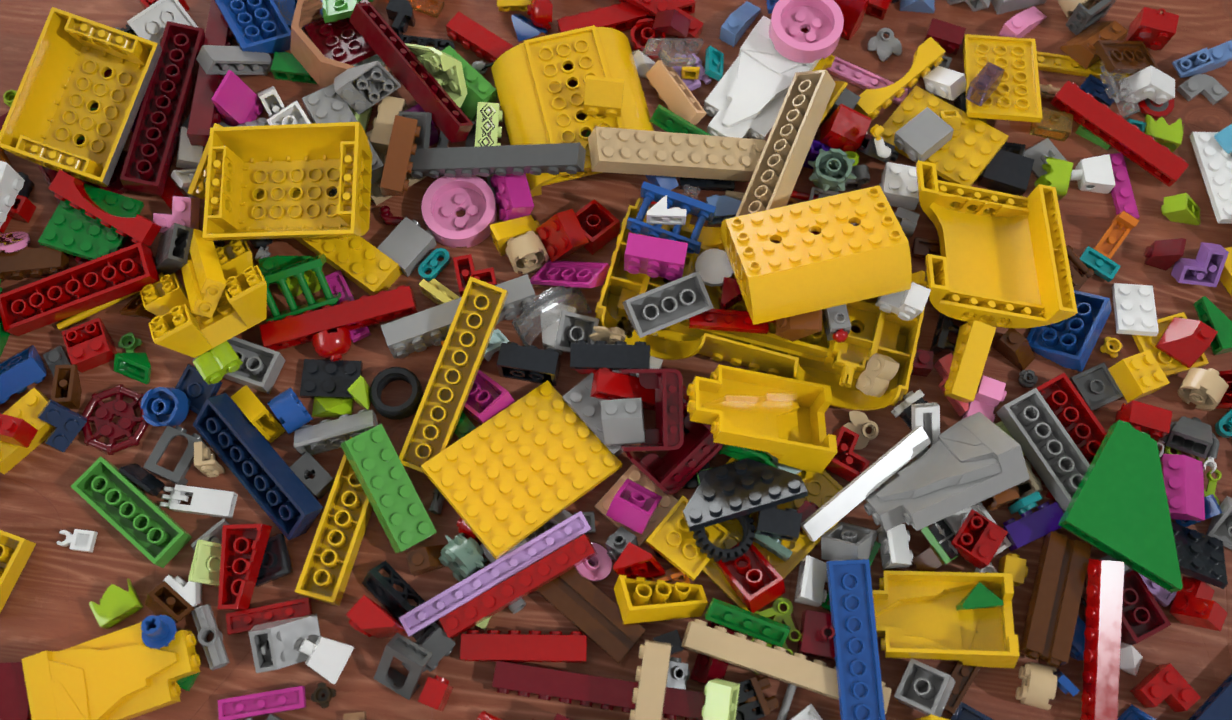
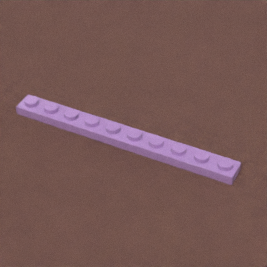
(494, 573)

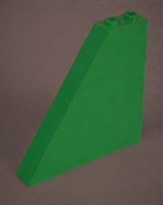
(1126, 508)

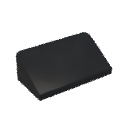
(142, 478)

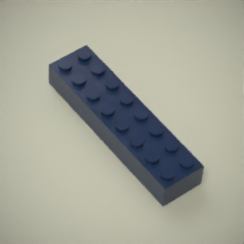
(257, 466)

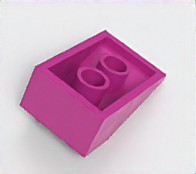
(236, 101)
(486, 398)

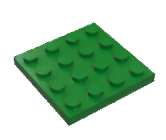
(86, 237)

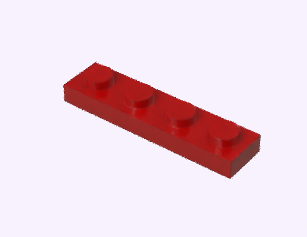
(727, 321)
(244, 620)

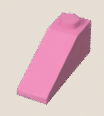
(1022, 23)

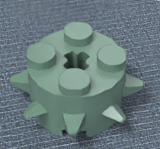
(831, 170)
(462, 556)

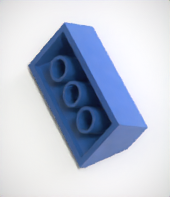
(20, 372)

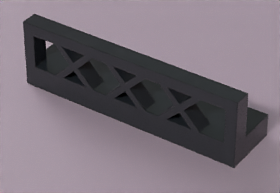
(388, 596)

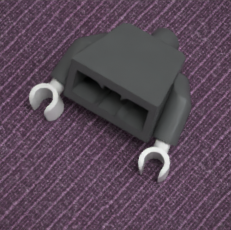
(1193, 438)

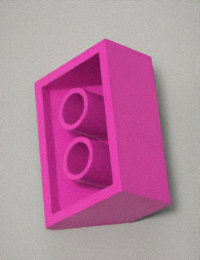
(1184, 486)

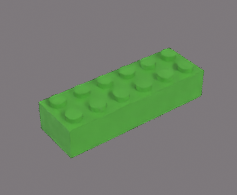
(388, 488)
(131, 512)

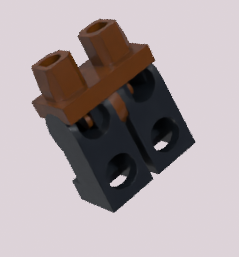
(753, 701)

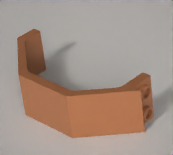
(303, 49)

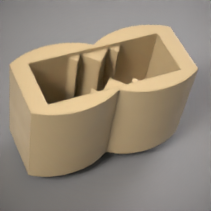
(877, 375)

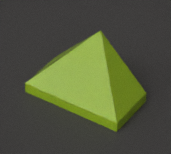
(360, 392)
(332, 407)

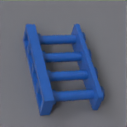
(694, 207)

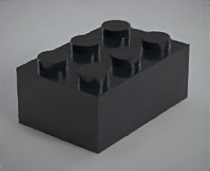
(528, 363)

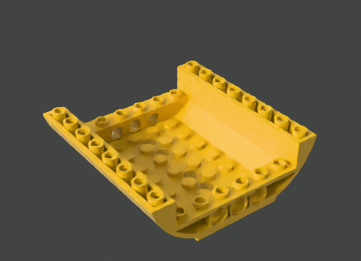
(544, 108)

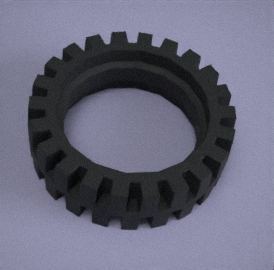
(727, 554)

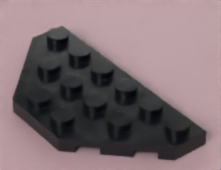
(740, 490)

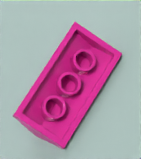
(571, 274)

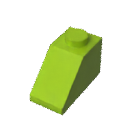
(1181, 209)

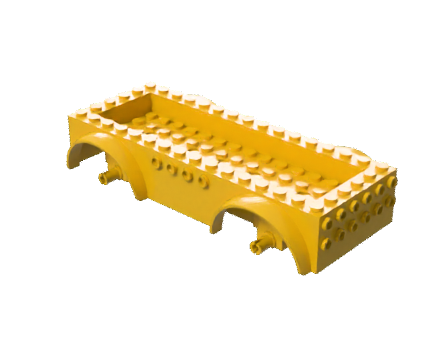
(805, 359)

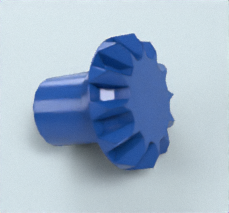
(158, 631)

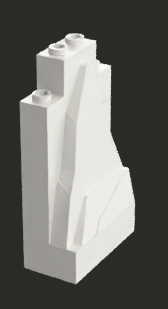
(752, 88)

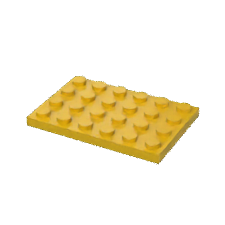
(1019, 89)
(968, 150)

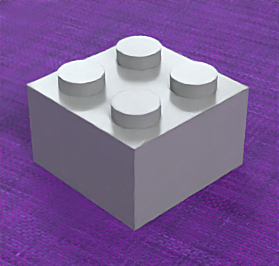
(924, 688)

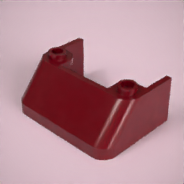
(668, 409)
(681, 464)

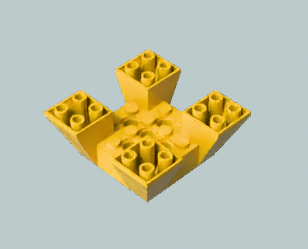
(238, 309)

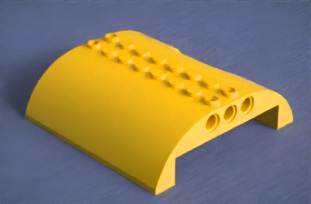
(998, 254)

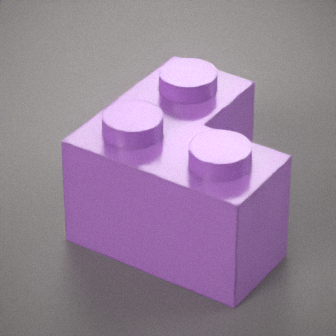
(1204, 269)

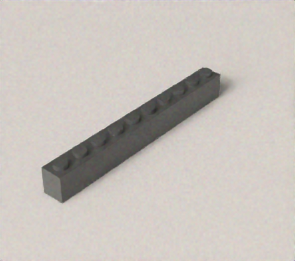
(499, 160)

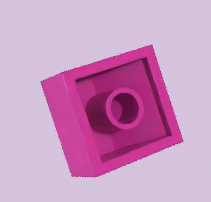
(633, 506)

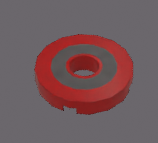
(1163, 110)

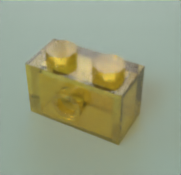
(1054, 125)

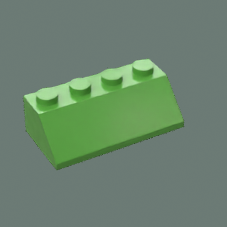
(477, 87)

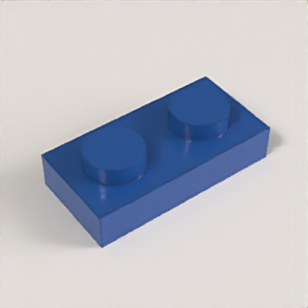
(1065, 684)

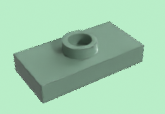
(773, 545)

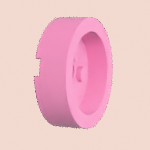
(820, 17)
(457, 194)

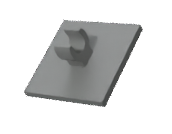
(1038, 152)

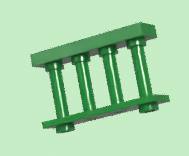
(298, 270)

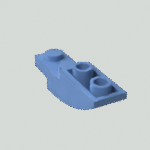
(1204, 60)

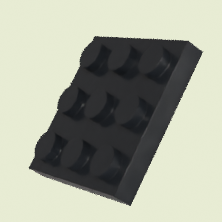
(1200, 556)

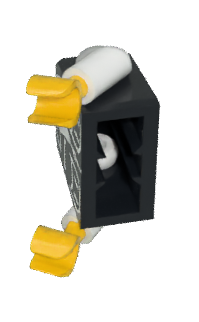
(876, 147)

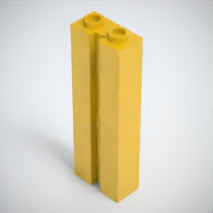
(203, 276)

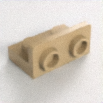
(206, 460)

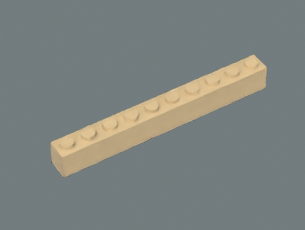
(765, 660)

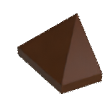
(136, 309)

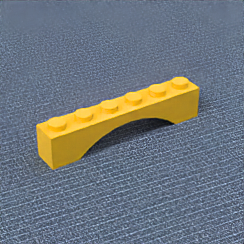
(925, 57)

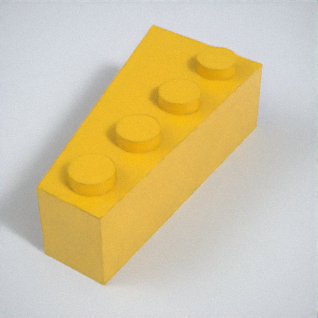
(969, 360)
(658, 600)

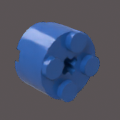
(165, 406)
(289, 410)

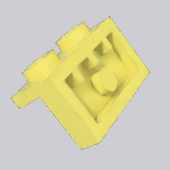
(437, 292)

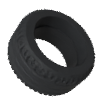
(388, 376)

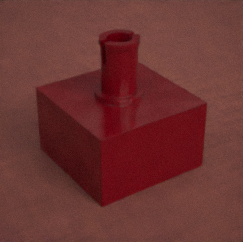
(816, 635)

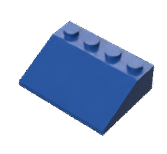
(256, 25)
(1073, 339)

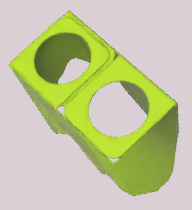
(1165, 134)
(1057, 175)
(116, 605)

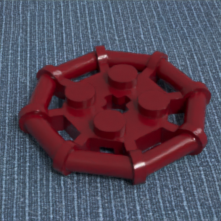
(104, 417)

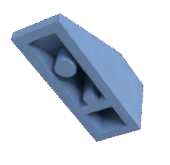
(738, 23)
(725, 207)

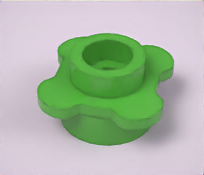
(124, 342)

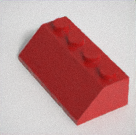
(373, 620)

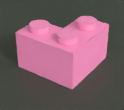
(184, 212)
(987, 398)

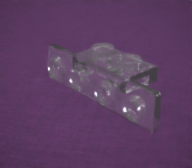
(674, 50)
(1120, 91)

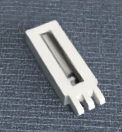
(928, 417)
(204, 501)

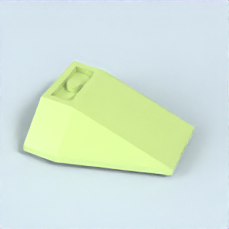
(444, 69)

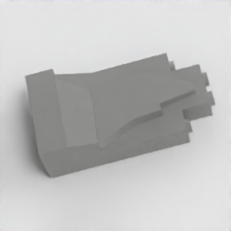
(958, 471)

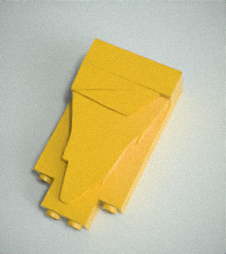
(766, 415)
(922, 622)
(109, 677)

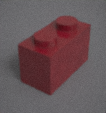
(946, 35)

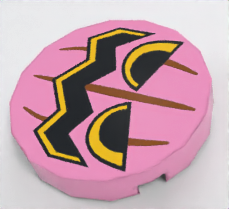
(13, 241)

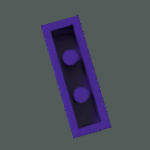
(1033, 525)

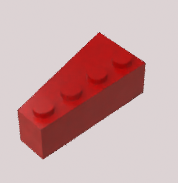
(240, 563)

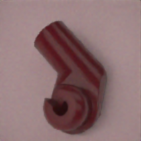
(388, 217)

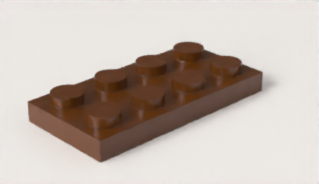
(1124, 56)

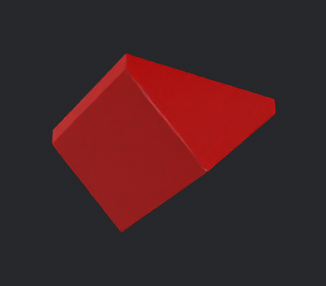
(637, 563)

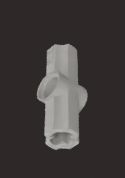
(215, 649)

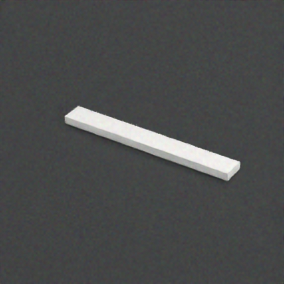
(865, 483)

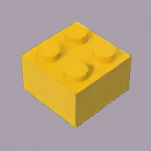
(1138, 375)

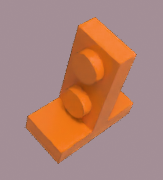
(1115, 234)

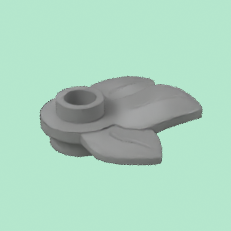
(885, 46)

